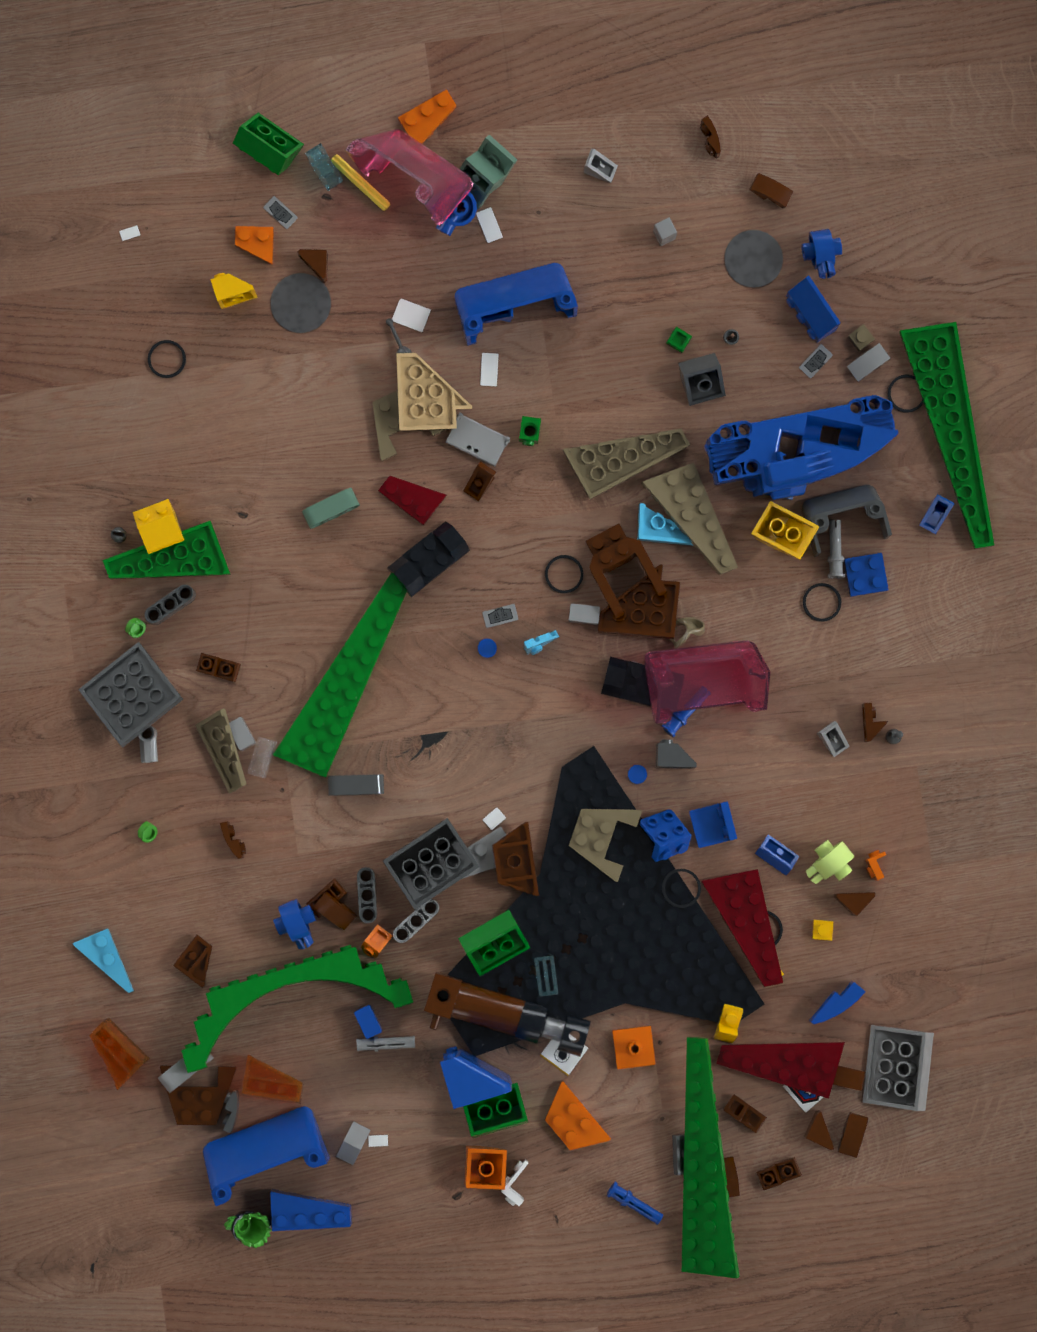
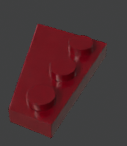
(412, 498)

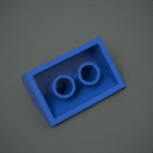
(812, 309)

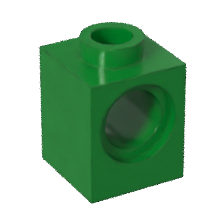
(530, 422)

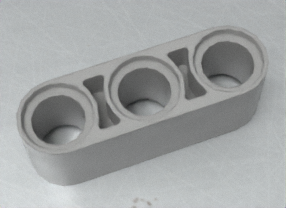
(411, 929)
(177, 1075)

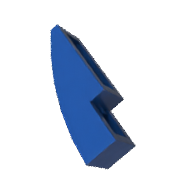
(837, 1003)

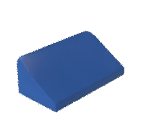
(777, 855)

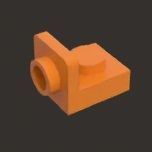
(376, 941)

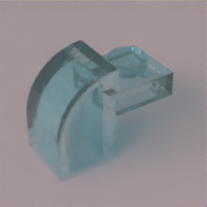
(323, 167)

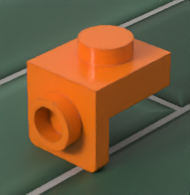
(873, 867)

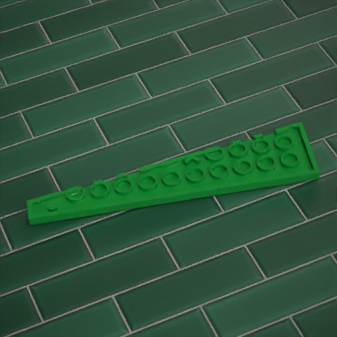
(942, 382)
(328, 712)

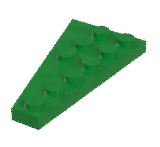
(195, 556)

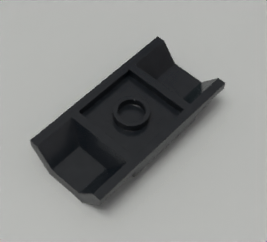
(429, 558)
(626, 681)

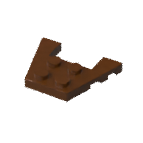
(200, 1103)

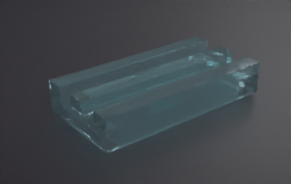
(543, 959)

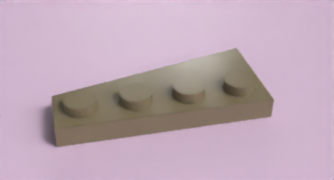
(221, 746)

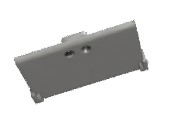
(479, 437)

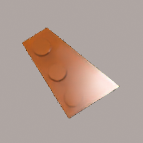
(426, 117)

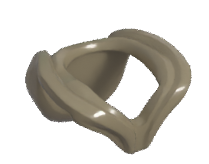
(693, 625)

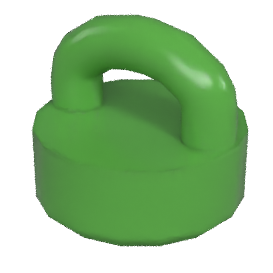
(135, 627)
(147, 832)

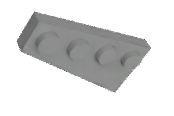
(483, 851)

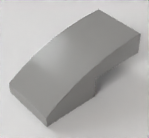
(868, 362)

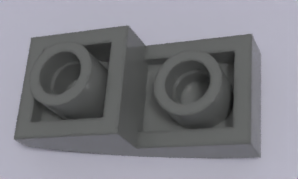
(232, 1102)

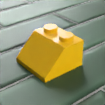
(231, 290)
(158, 526)

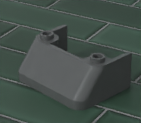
(818, 508)

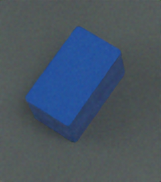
(368, 1021)

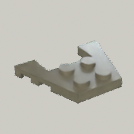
(388, 423)
(595, 832)

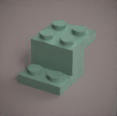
(488, 168)

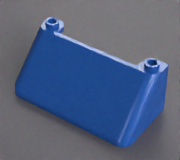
(512, 292)
(472, 1078)
(263, 1148)

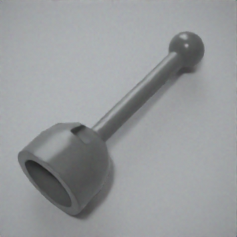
(402, 349)
(895, 734)

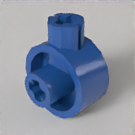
(461, 216)
(822, 252)
(295, 922)

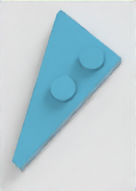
(656, 528)
(535, 646)
(103, 953)

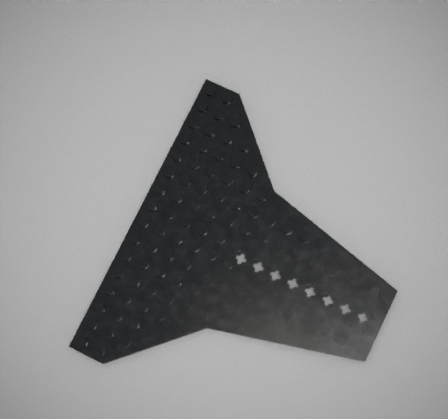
(636, 941)

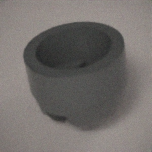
(733, 340)
(116, 538)

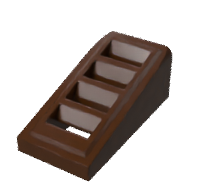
(339, 888)

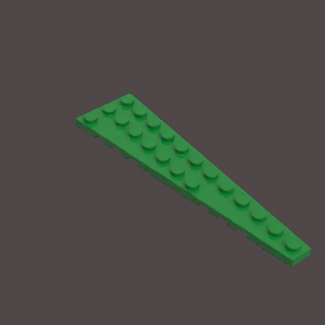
(706, 1213)

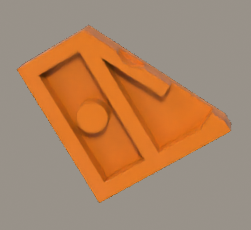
(256, 241)

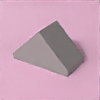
(600, 166)
(833, 738)
(353, 1143)

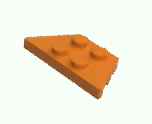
(573, 1121)

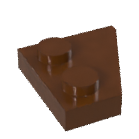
(195, 960)

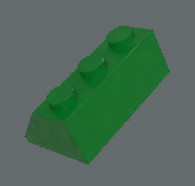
(267, 143)
(494, 943)
(496, 1113)

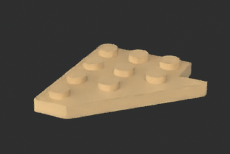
(424, 396)

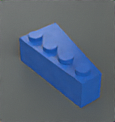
(303, 1212)

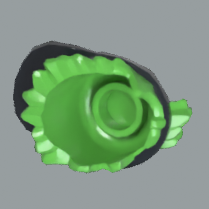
(249, 1228)

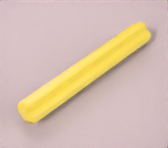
(360, 182)

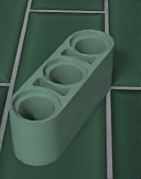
(330, 508)

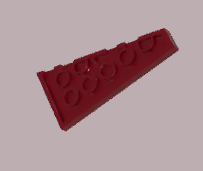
(744, 910)
(796, 1065)

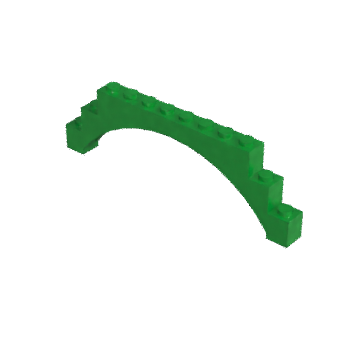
(231, 1000)

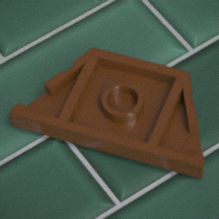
(515, 860)

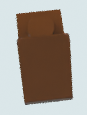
(480, 481)
(870, 728)

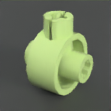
(830, 861)

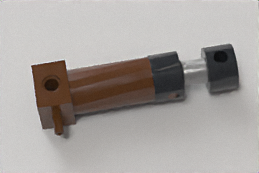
(502, 1014)

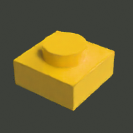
(822, 930)

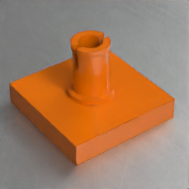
(633, 1047)

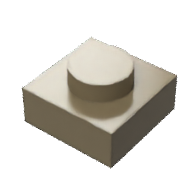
(861, 337)

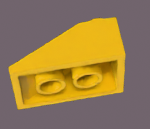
(784, 530)

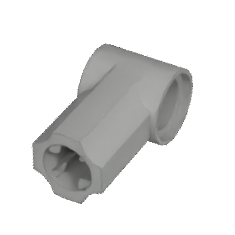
(148, 747)

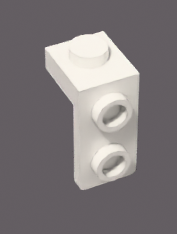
(511, 1195)

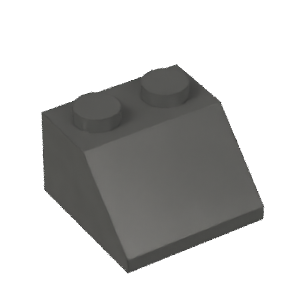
(702, 379)
(672, 756)

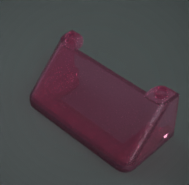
(441, 182)
(706, 678)

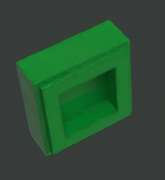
(679, 339)

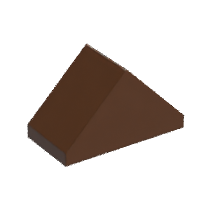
(316, 260)
(855, 901)
(818, 1132)
(732, 1177)

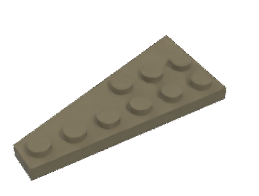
(615, 461)
(690, 509)

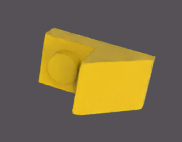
(728, 1023)

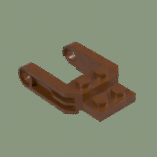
(613, 550)

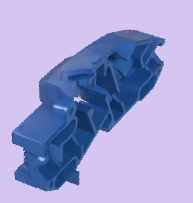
(819, 459)

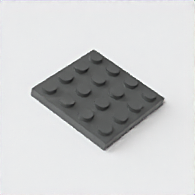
(130, 694)

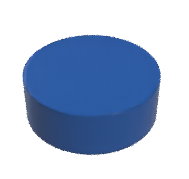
(487, 648)
(637, 774)

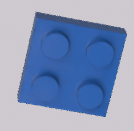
(866, 574)

